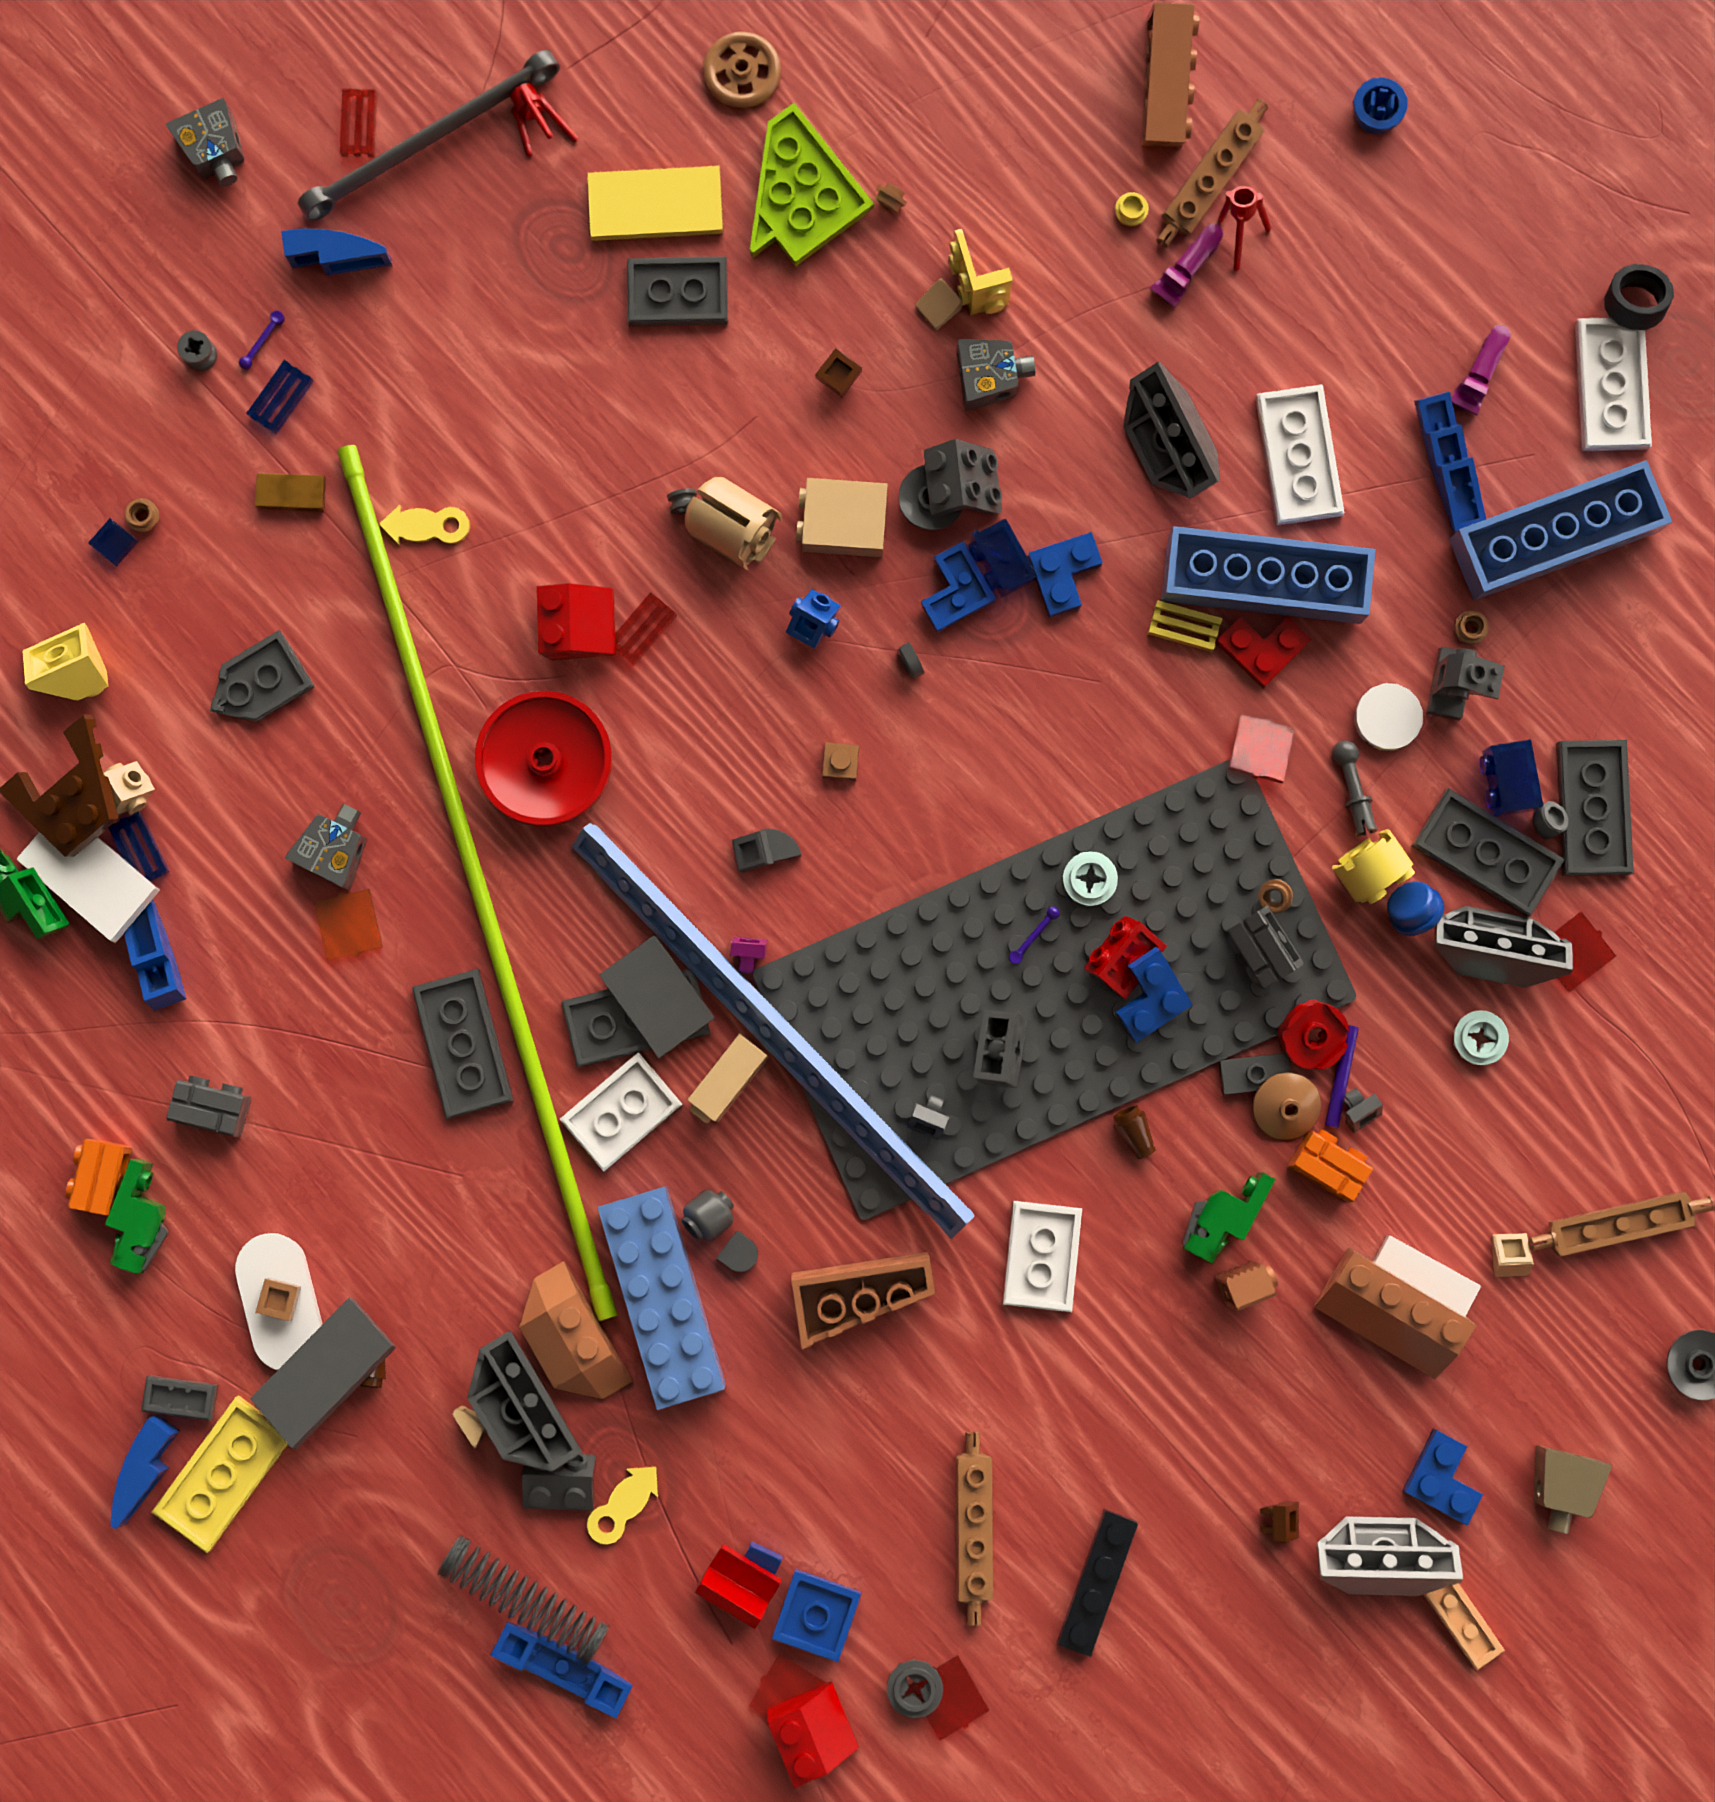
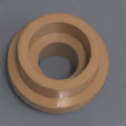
(890, 197)
(135, 508)
(1477, 620)
(1265, 896)

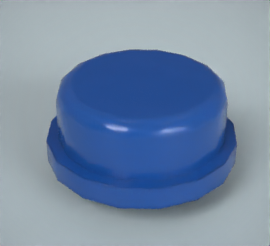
(1379, 105)
(1414, 908)

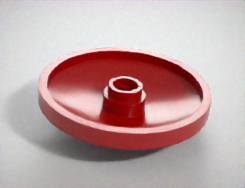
(543, 758)

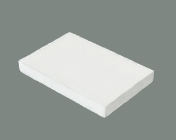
(621, 1112)
(1042, 1256)
(1427, 1275)

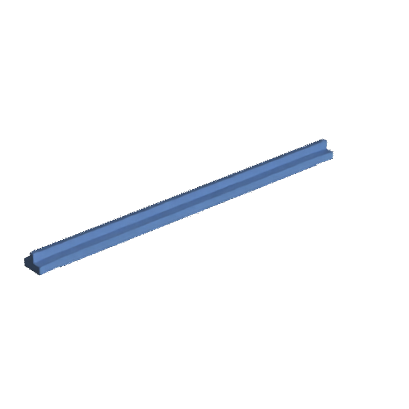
(772, 1031)

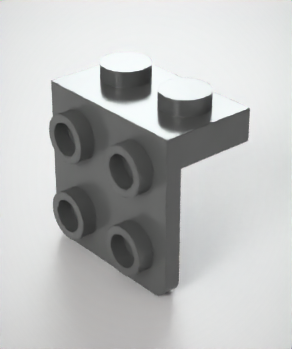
(962, 478)

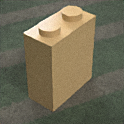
(842, 517)
(727, 1080)

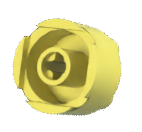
(1373, 867)

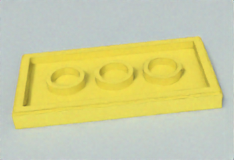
(655, 203)
(221, 1475)

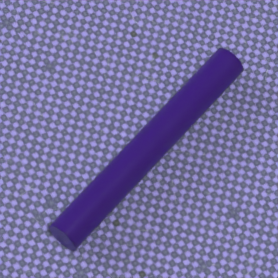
(1341, 1080)

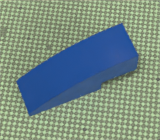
(333, 250)
(154, 960)
(141, 1469)

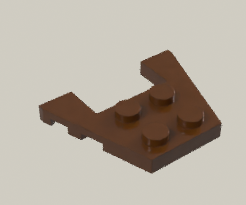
(76, 805)

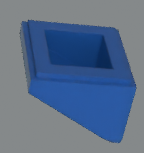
(764, 1557)

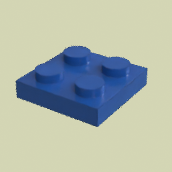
(816, 1615)

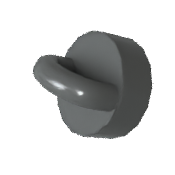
(1550, 820)

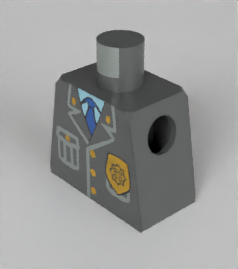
(210, 141)
(990, 371)
(331, 847)

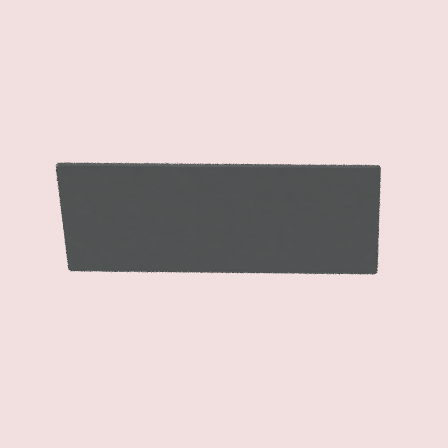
(907, 990)

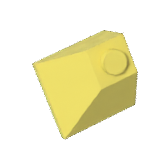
(66, 665)

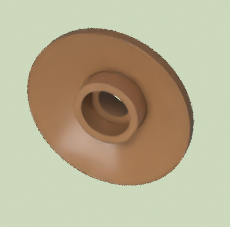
(1279, 1092)

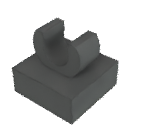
(1361, 1110)
(928, 1119)

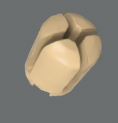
(731, 521)

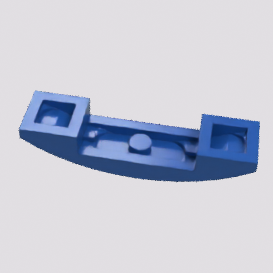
(593, 1682)

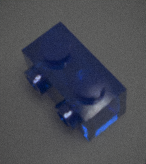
(1511, 778)

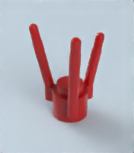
(531, 105)
(1243, 205)

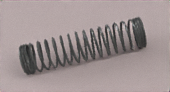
(455, 1557)

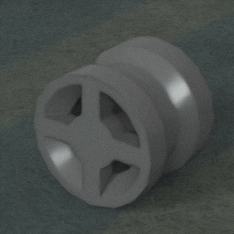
(203, 356)

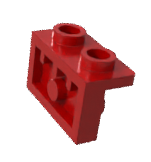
(1124, 945)

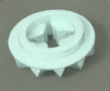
(1101, 867)
(1493, 1029)

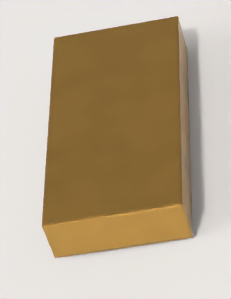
(290, 492)

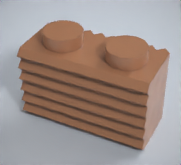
(1247, 1285)

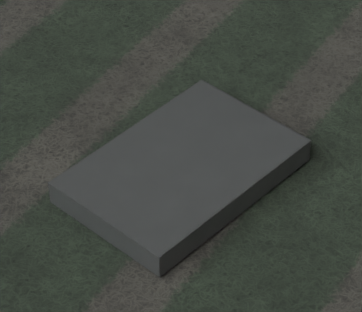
(677, 291)
(657, 996)

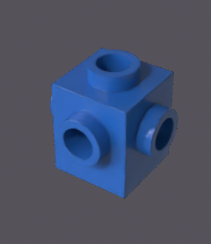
(813, 618)

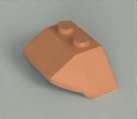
(570, 1338)

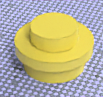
(1131, 209)

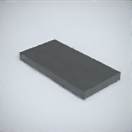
(1597, 803)
(1488, 852)
(603, 1029)
(462, 1043)
(323, 1373)

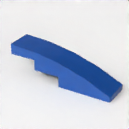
(1449, 461)

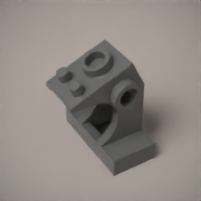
(1457, 676)

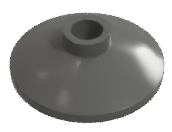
(913, 504)
(1693, 1383)

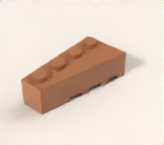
(1169, 74)
(856, 1293)

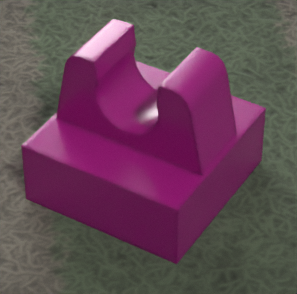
(749, 950)

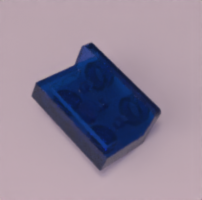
(1002, 558)

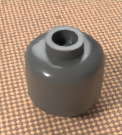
(708, 1215)

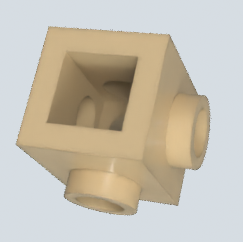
(129, 787)

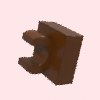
(838, 372)
(1285, 1521)

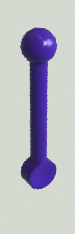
(277, 318)
(1016, 956)

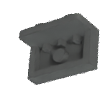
(563, 1488)

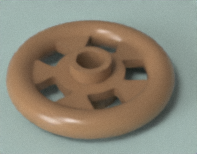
(737, 43)

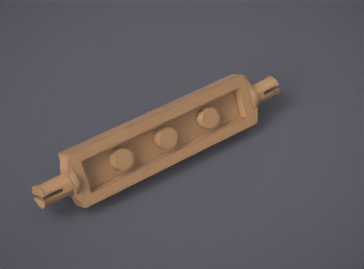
(1212, 173)
(1621, 1223)
(973, 1528)

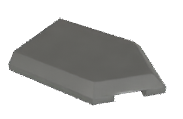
(260, 680)

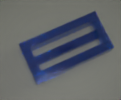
(270, 389)
(126, 824)

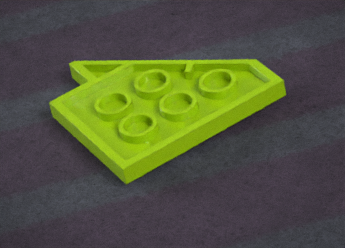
(802, 190)

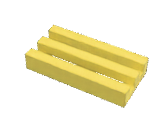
(1189, 614)

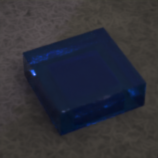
(113, 542)

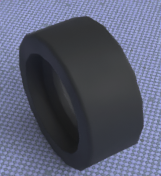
(1646, 278)

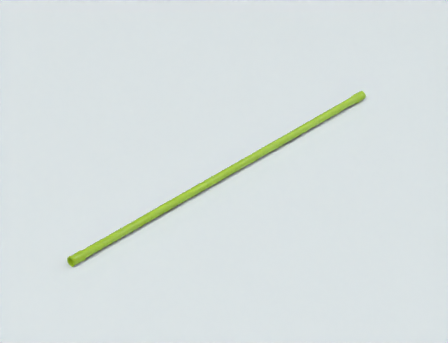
(599, 1289)

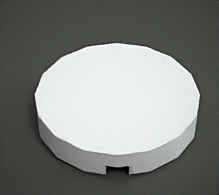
(1388, 717)

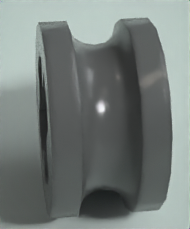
(680, 500)

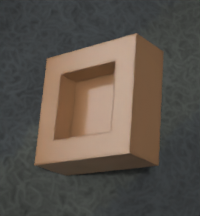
(840, 761)
(278, 1299)

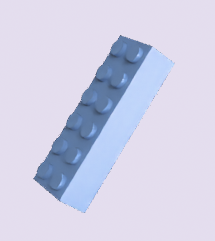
(1560, 530)
(1268, 575)
(662, 1297)

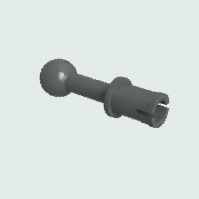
(1345, 755)

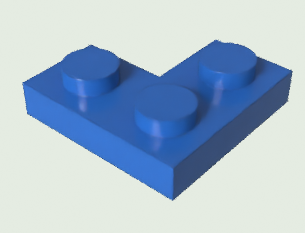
(1056, 567)
(966, 590)
(1161, 997)
(1433, 1481)

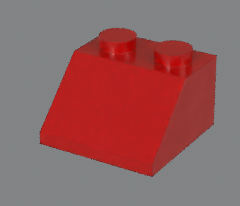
(575, 621)
(812, 1733)

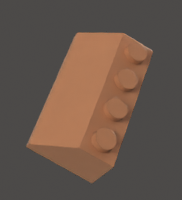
(1394, 1314)

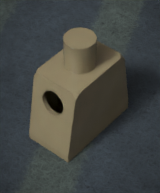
(1567, 1485)

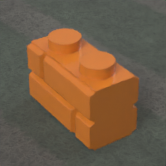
(1331, 1166)
(97, 1176)

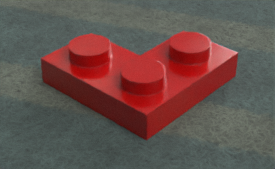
(1259, 656)

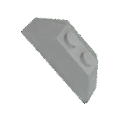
(1387, 1557)

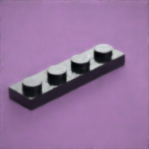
(1097, 1582)

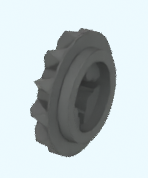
(911, 1705)

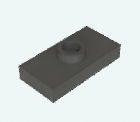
(1250, 1072)
(179, 1397)

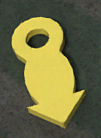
(425, 525)
(624, 1503)

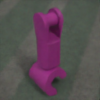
(1176, 279)
(1474, 386)

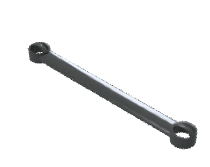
(320, 200)

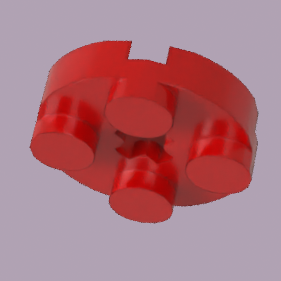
(1296, 1029)

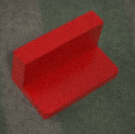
(738, 1586)

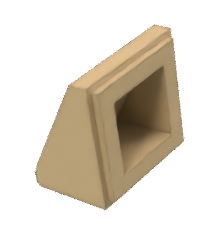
(939, 304)
(1511, 1255)
(470, 1425)

